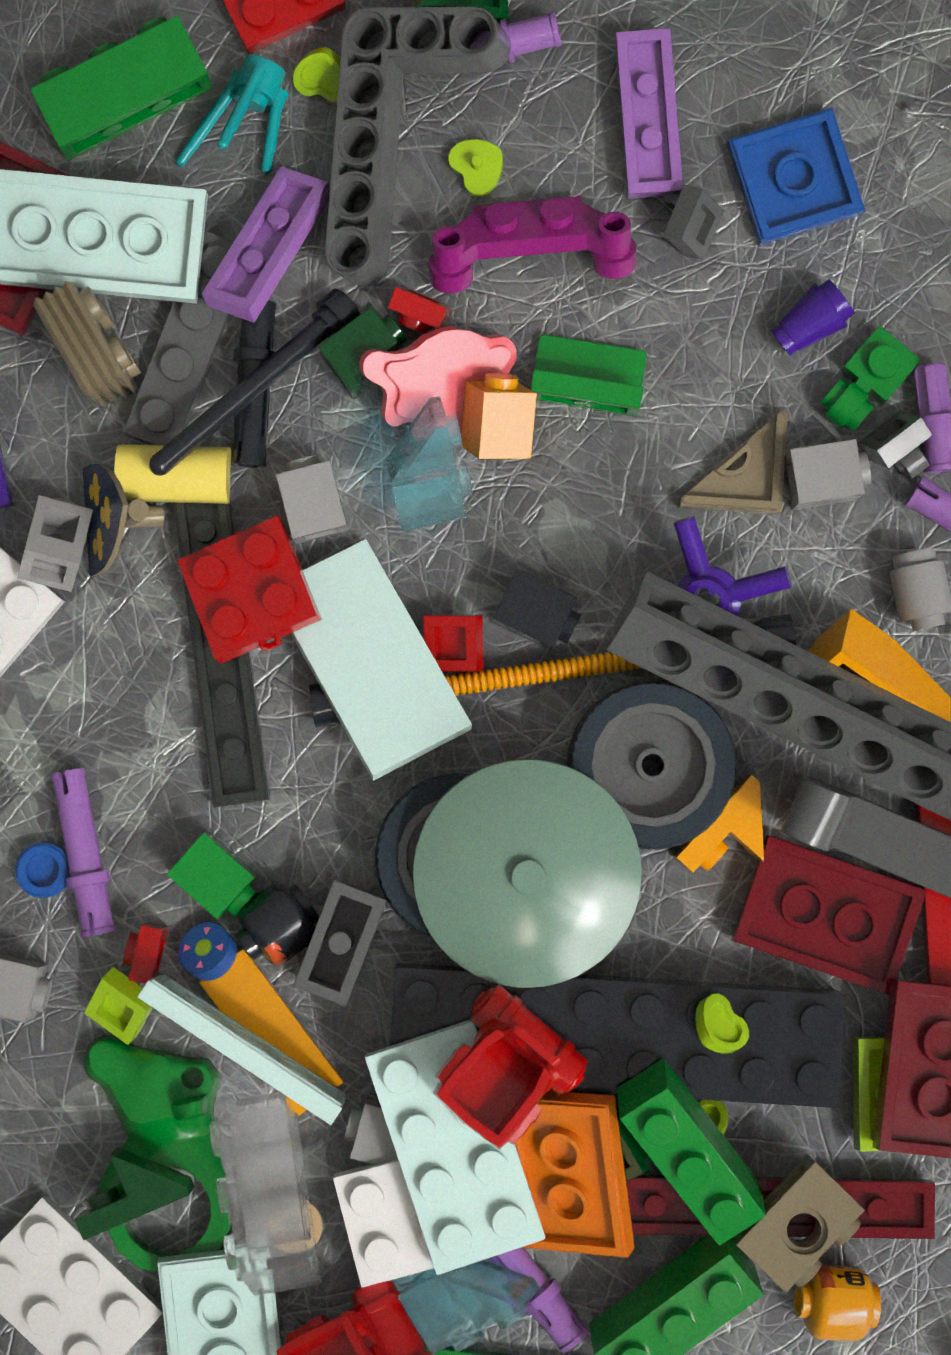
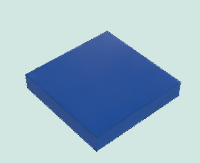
(795, 176)

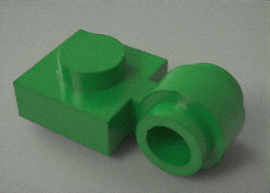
(877, 370)

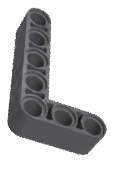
(381, 117)
(843, 821)

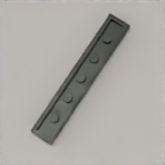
(224, 689)

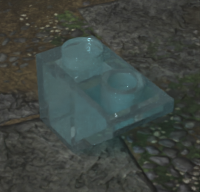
(424, 470)
(465, 1301)

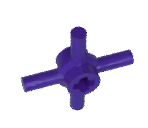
(718, 580)

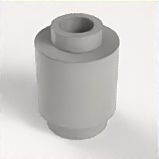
(920, 589)

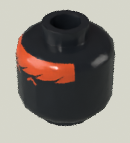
(276, 924)

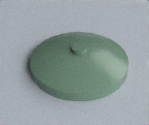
(527, 873)

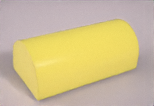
(196, 479)

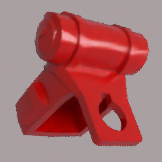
(506, 1069)
(371, 1327)

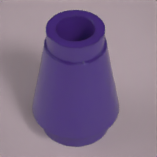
(813, 318)

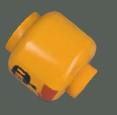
(838, 1304)

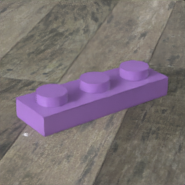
(648, 113)
(267, 244)

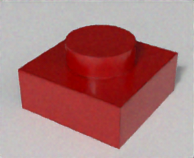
(418, 310)
(455, 641)
(145, 952)

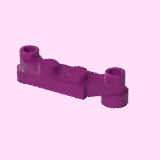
(531, 229)

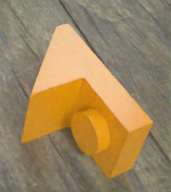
(739, 819)

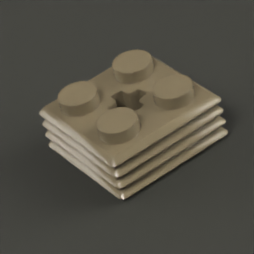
(78, 328)

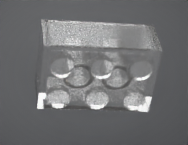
(265, 1194)

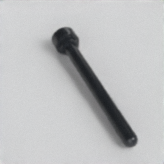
(332, 314)

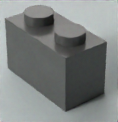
(340, 942)

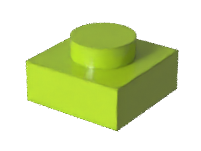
(117, 1006)

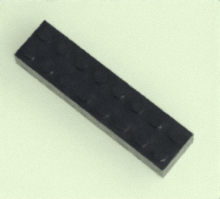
(638, 1021)

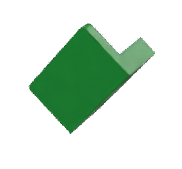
(589, 375)

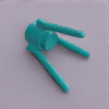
(253, 89)

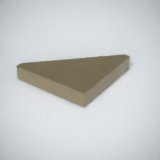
(748, 478)

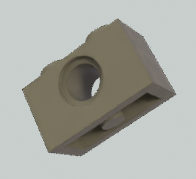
(807, 1191)

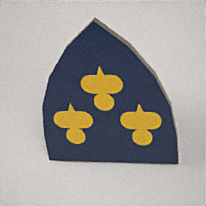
(111, 516)

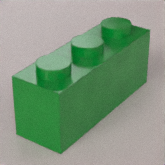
(121, 86)
(691, 1151)
(679, 1303)

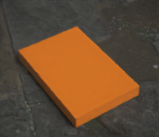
(578, 1175)

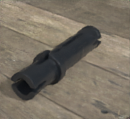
(252, 421)

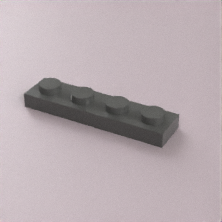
(180, 359)

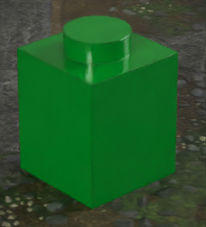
(214, 876)

